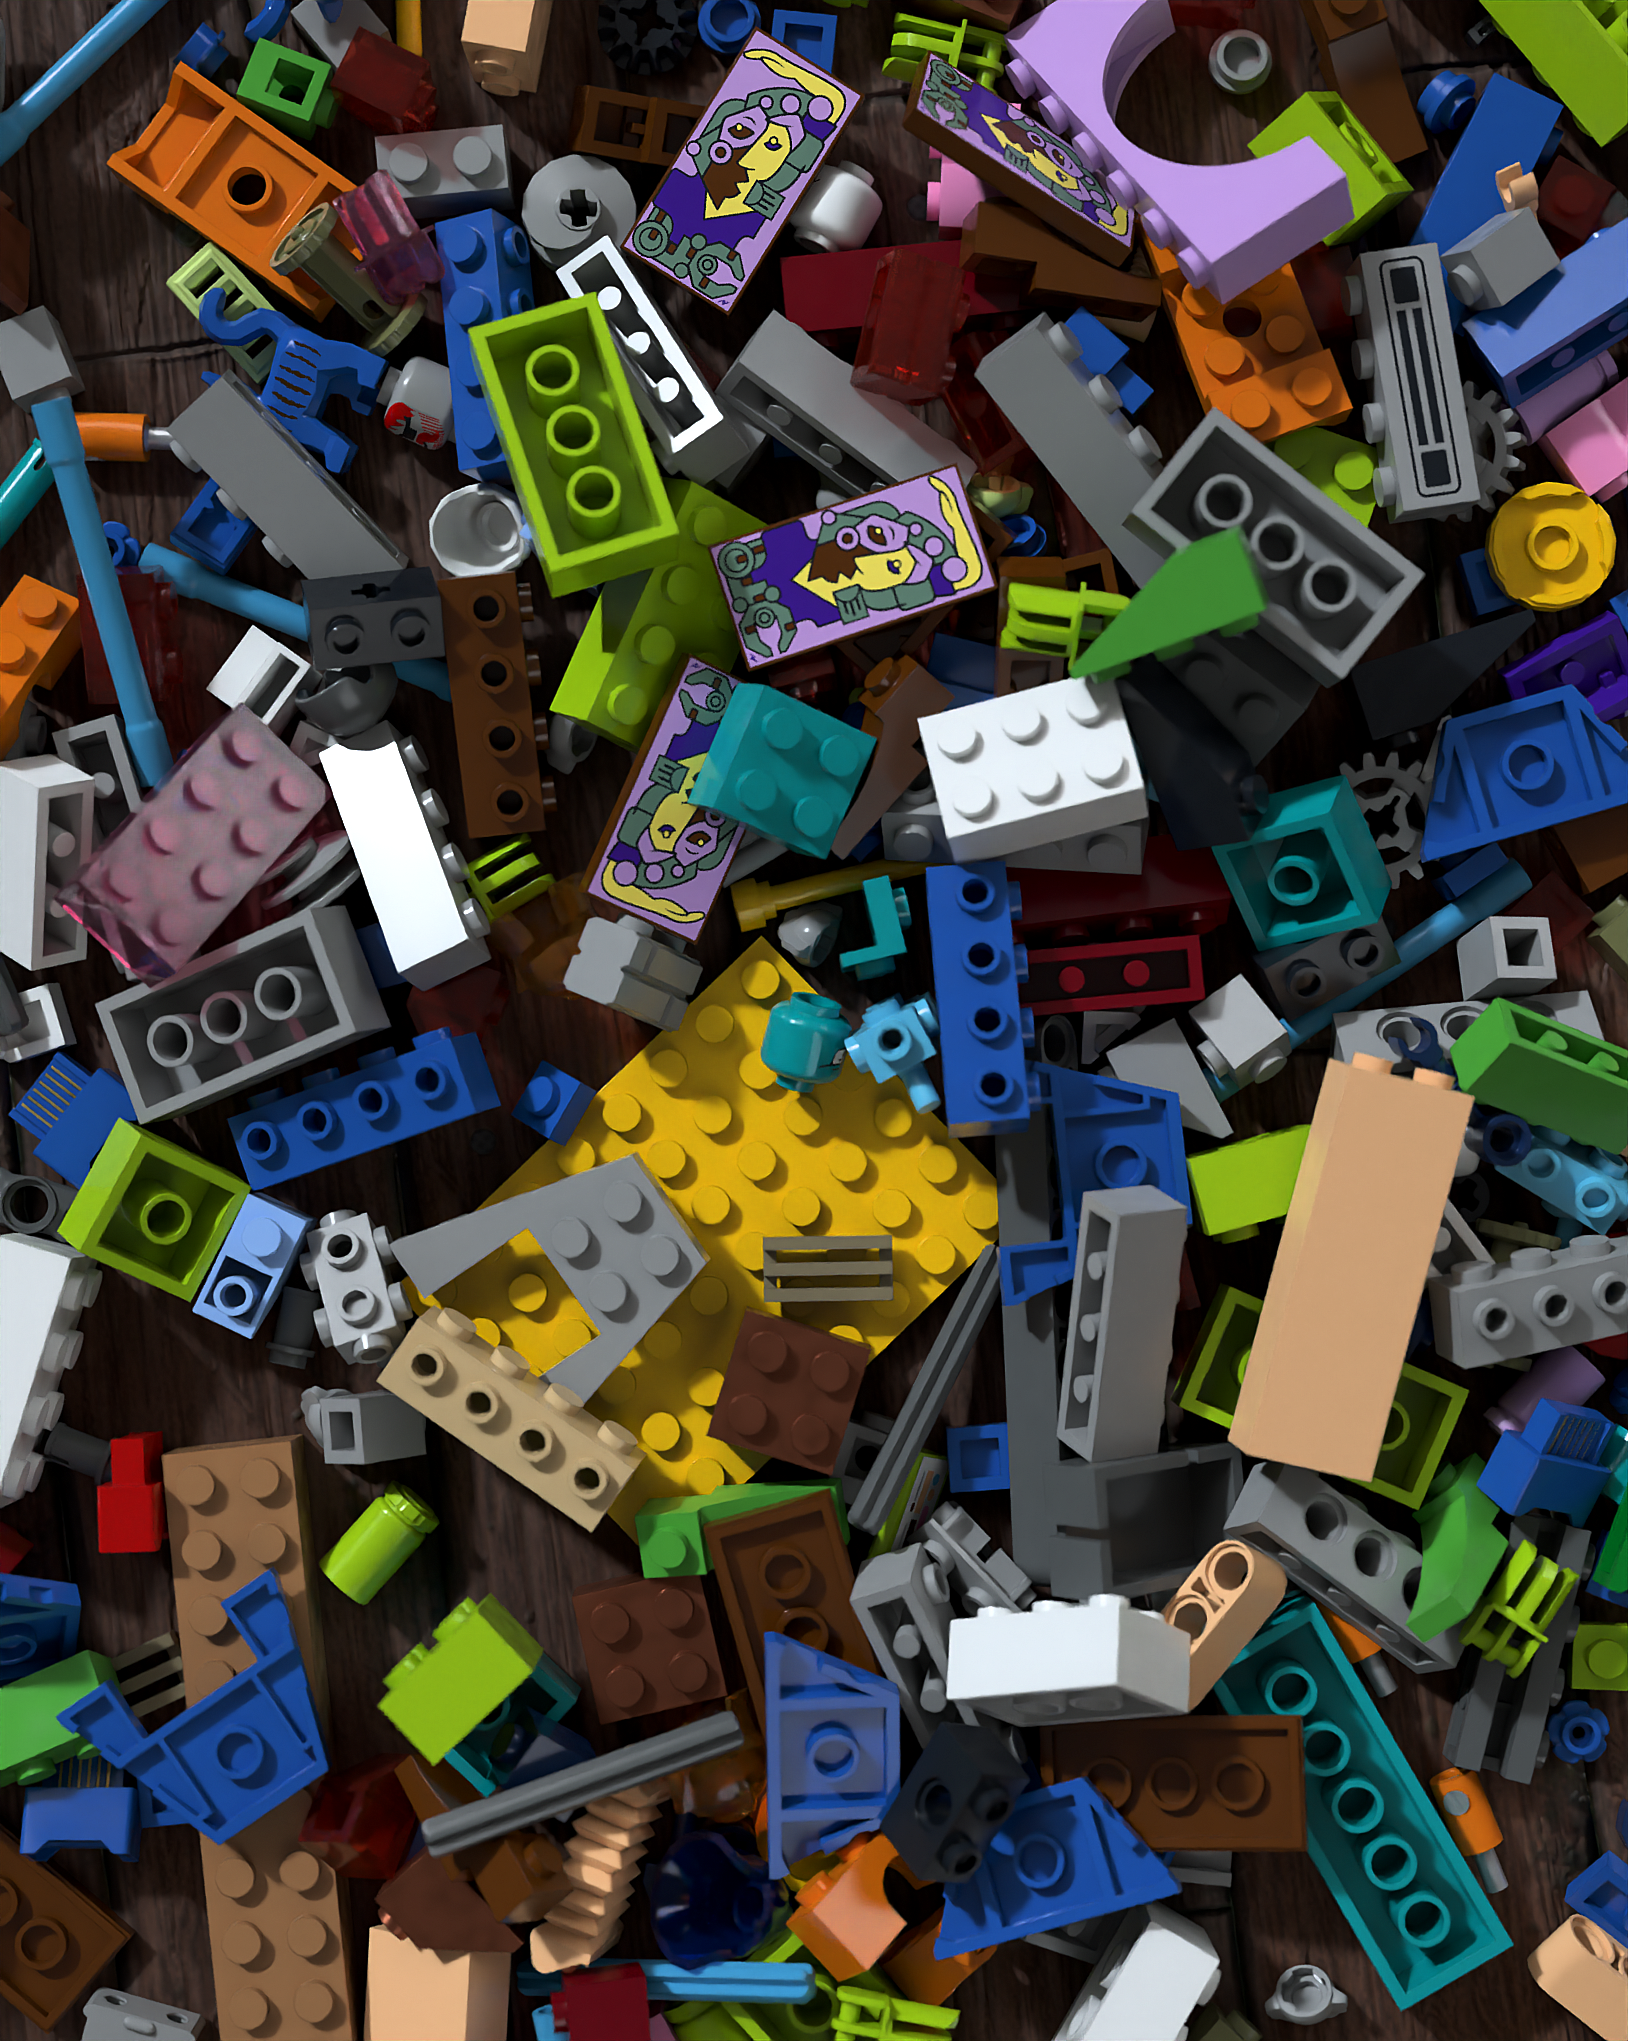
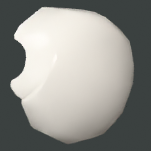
(478, 531)

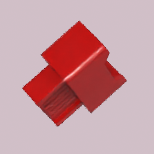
(134, 1502)

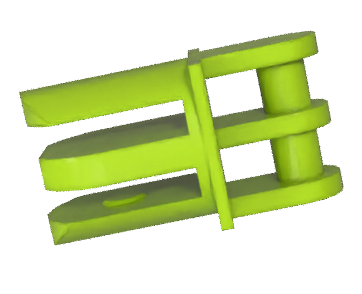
(947, 41)
(1053, 619)
(486, 889)
(1527, 1596)
(897, 2019)

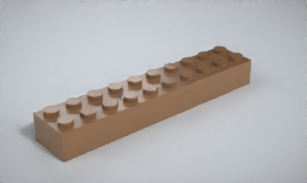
(272, 1904)

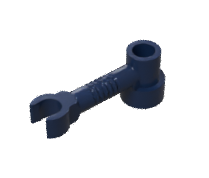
(1510, 1133)

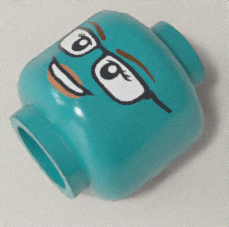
(805, 1041)

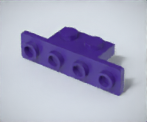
(1588, 657)

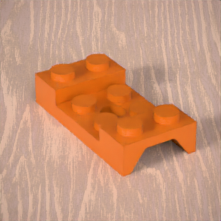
(198, 153)
(1264, 381)

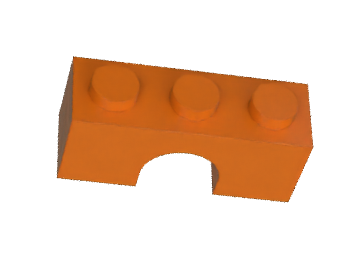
(36, 645)
(846, 1911)

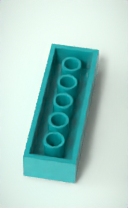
(1366, 1811)

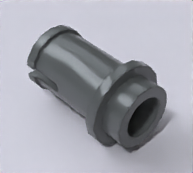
(294, 1328)
(80, 1452)

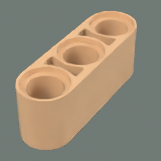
(1231, 1609)
(1586, 1975)

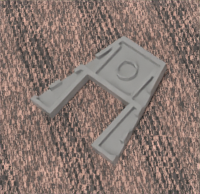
(606, 1236)

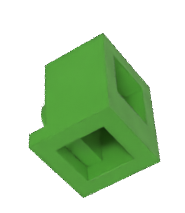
(282, 72)

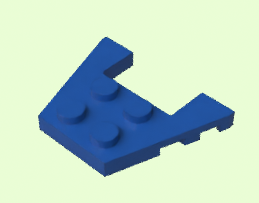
(1103, 1139)
(235, 1747)

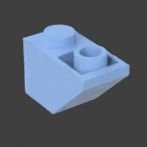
(254, 1263)

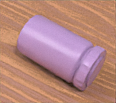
(1563, 397)
(1554, 1375)

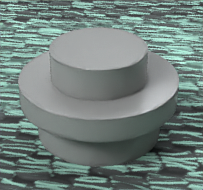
(1239, 61)

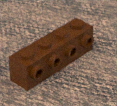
(493, 703)

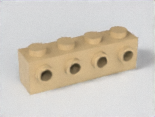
(512, 1415)

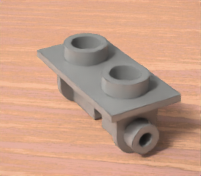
(953, 1542)

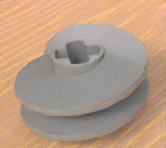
(573, 184)
(314, 872)

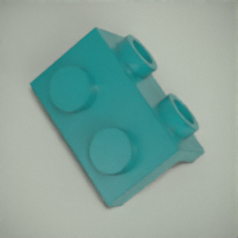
(887, 918)

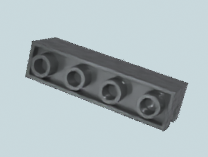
(1502, 1718)

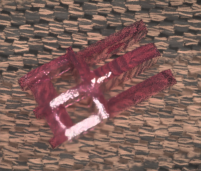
(389, 239)

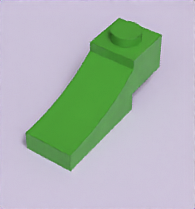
(673, 1531)
(1457, 1547)

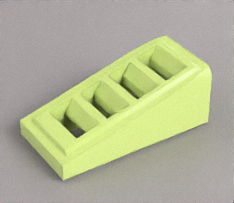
(196, 274)

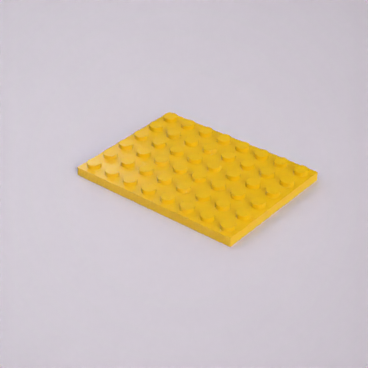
(738, 1168)

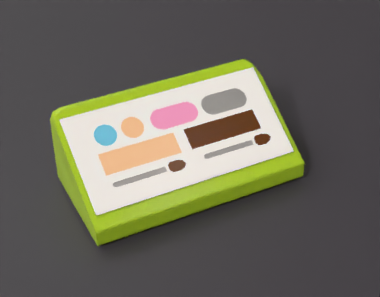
(914, 1503)

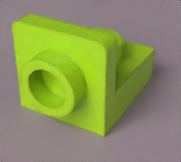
(1598, 1657)

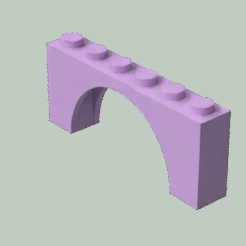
(1219, 220)

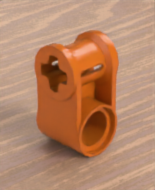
(915, 1969)

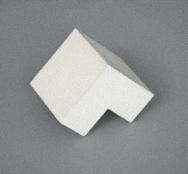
(264, 679)

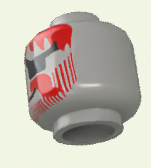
(419, 403)

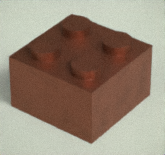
(789, 1390)
(649, 1644)

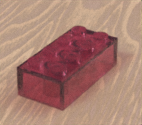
(194, 846)

